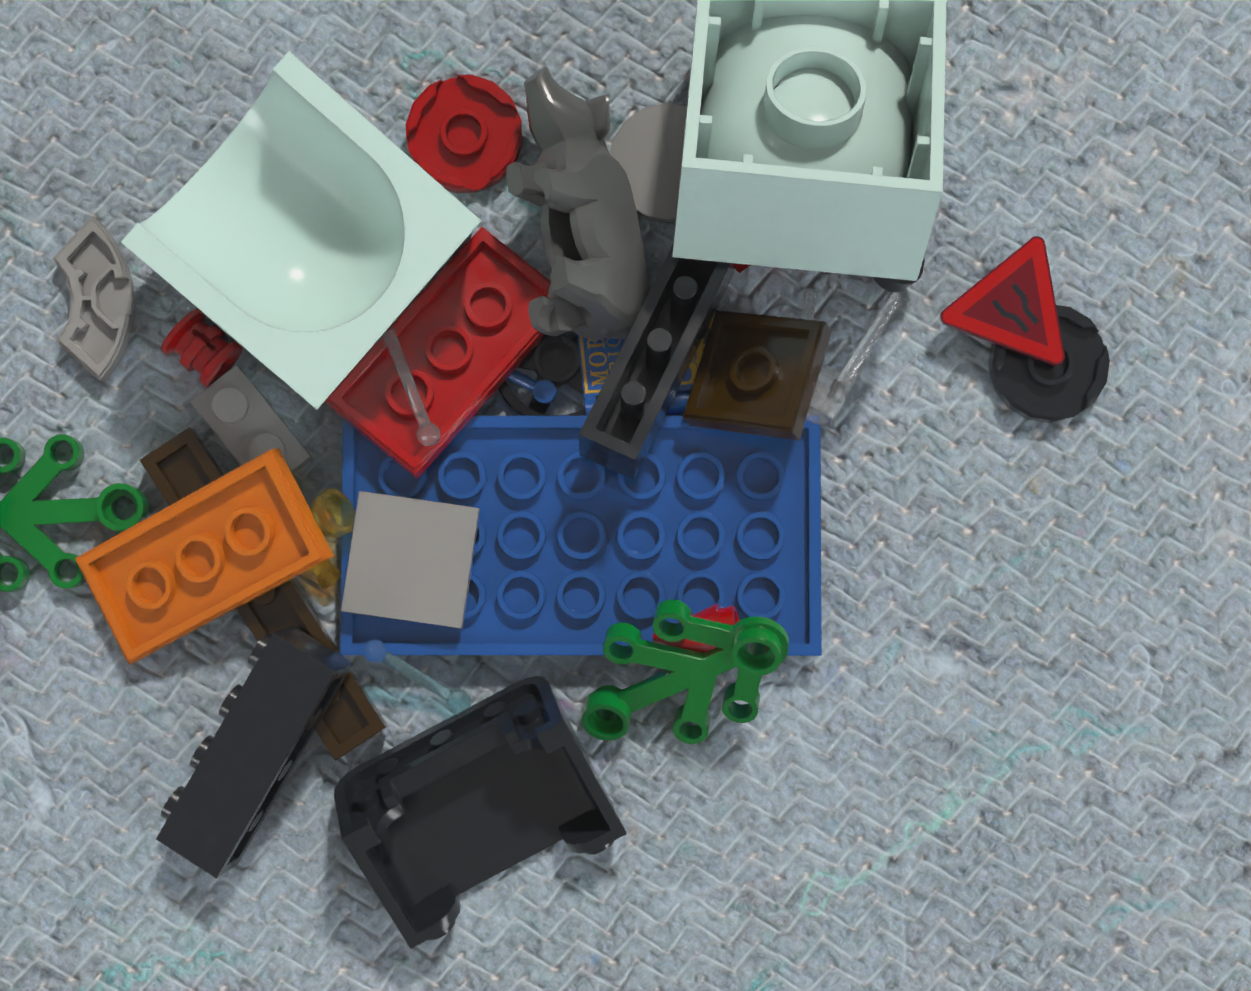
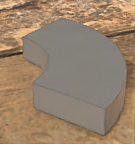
(100, 299)

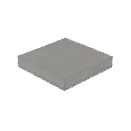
(410, 559)

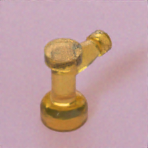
(335, 519)

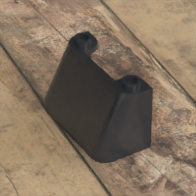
(471, 805)

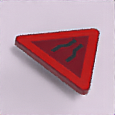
(1013, 306)

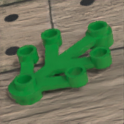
(22, 512)
(751, 645)

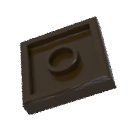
(757, 374)

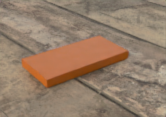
(204, 556)

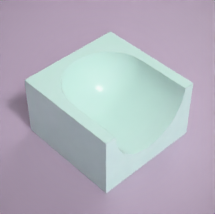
(814, 135)
(304, 232)

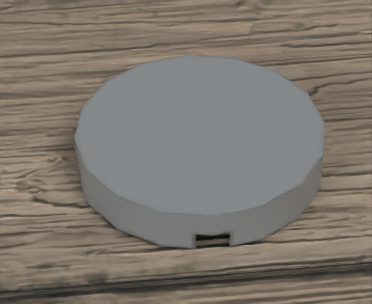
(651, 154)

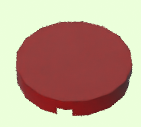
(464, 133)

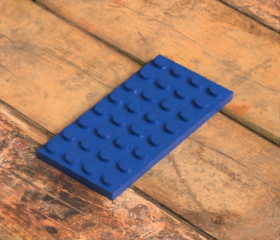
(585, 548)

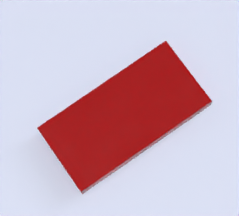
(459, 346)

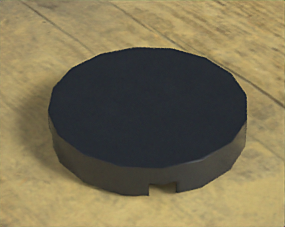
(1049, 391)

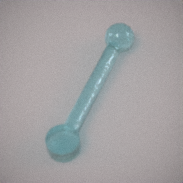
(427, 433)
(456, 699)

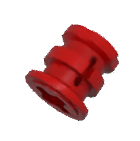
(201, 347)

